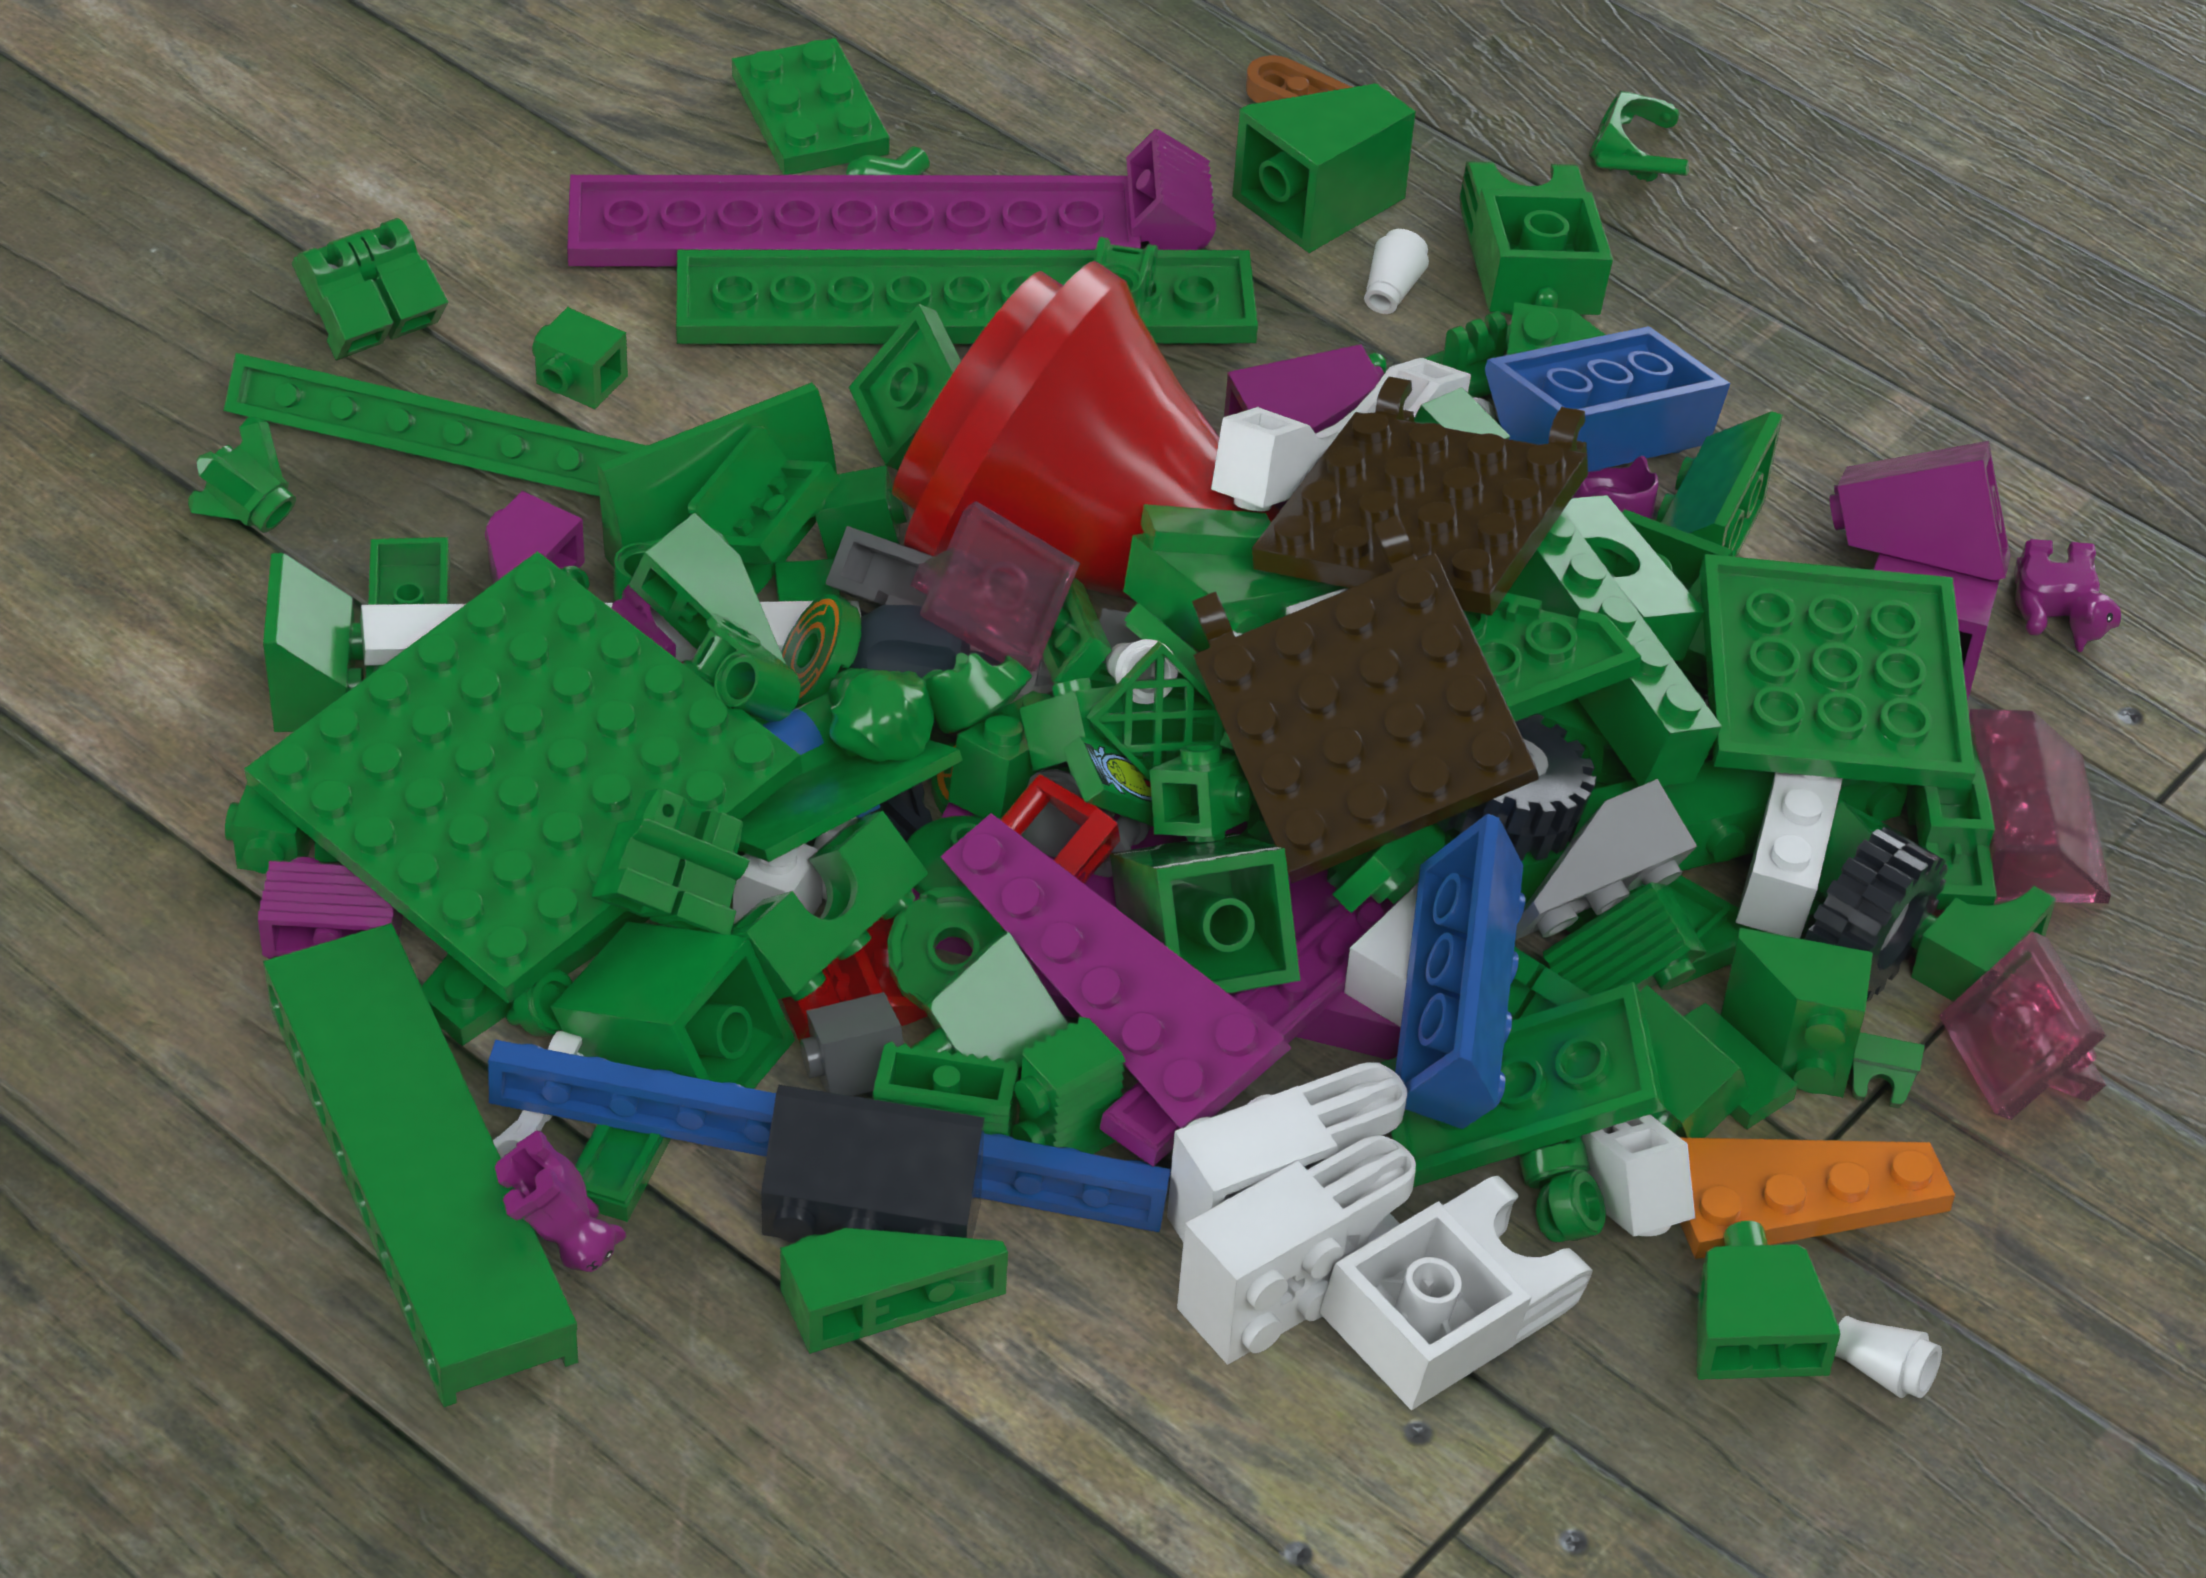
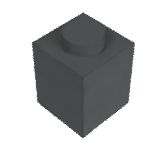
(849, 1043)

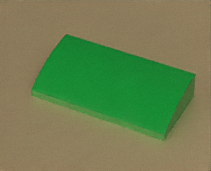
(651, 487)

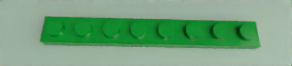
(420, 424)

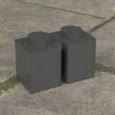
(876, 570)

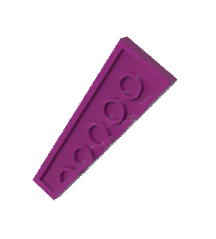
(1171, 1022)

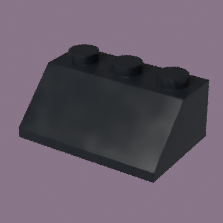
(869, 1167)

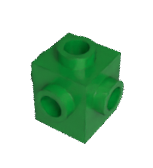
(1199, 794)

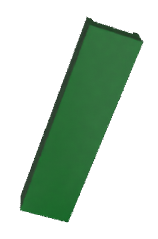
(418, 1162)

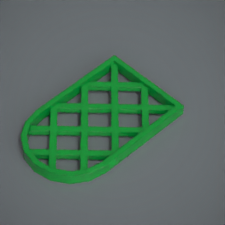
(1125, 687)

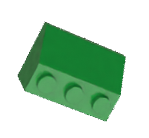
(1725, 483)

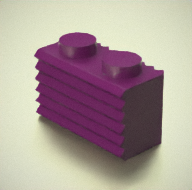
(1170, 194)
(315, 904)

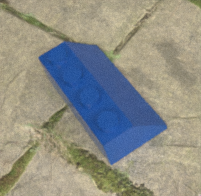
(1632, 384)
(1461, 976)

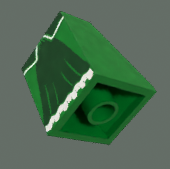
(1215, 907)

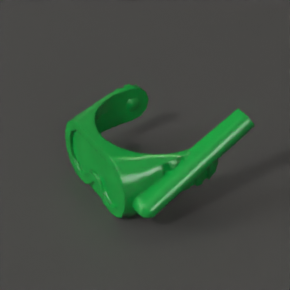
(1615, 150)

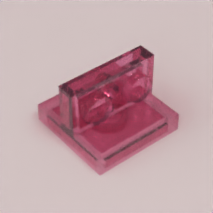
(996, 587)
(2026, 1030)

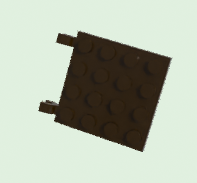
(1456, 492)
(1363, 712)

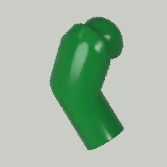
(911, 162)

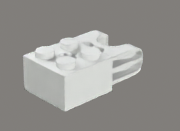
(1305, 1124)
(1271, 1249)
(1447, 1293)

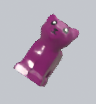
(2063, 589)
(556, 1203)

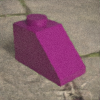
(530, 527)

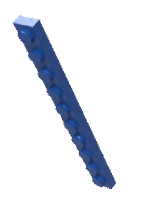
(741, 1121)

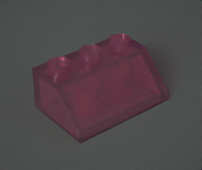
(2039, 809)

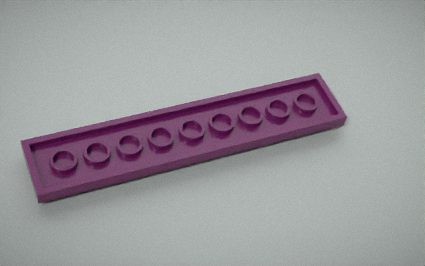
(653, 216)

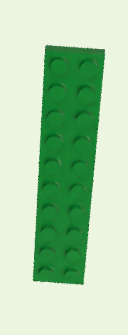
(871, 292)

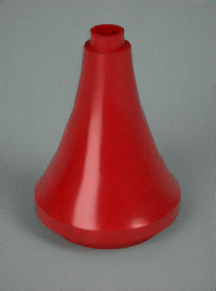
(1062, 429)

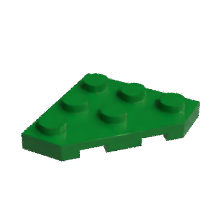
(1549, 656)

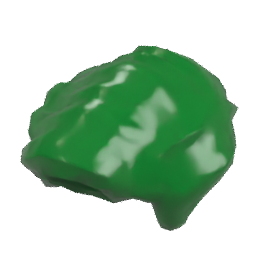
(880, 714)

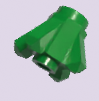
(244, 481)

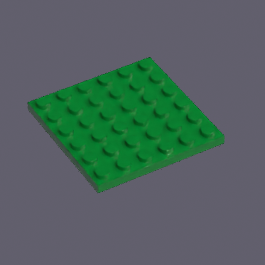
(499, 759)

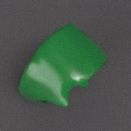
(973, 690)

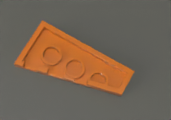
(1809, 1186)

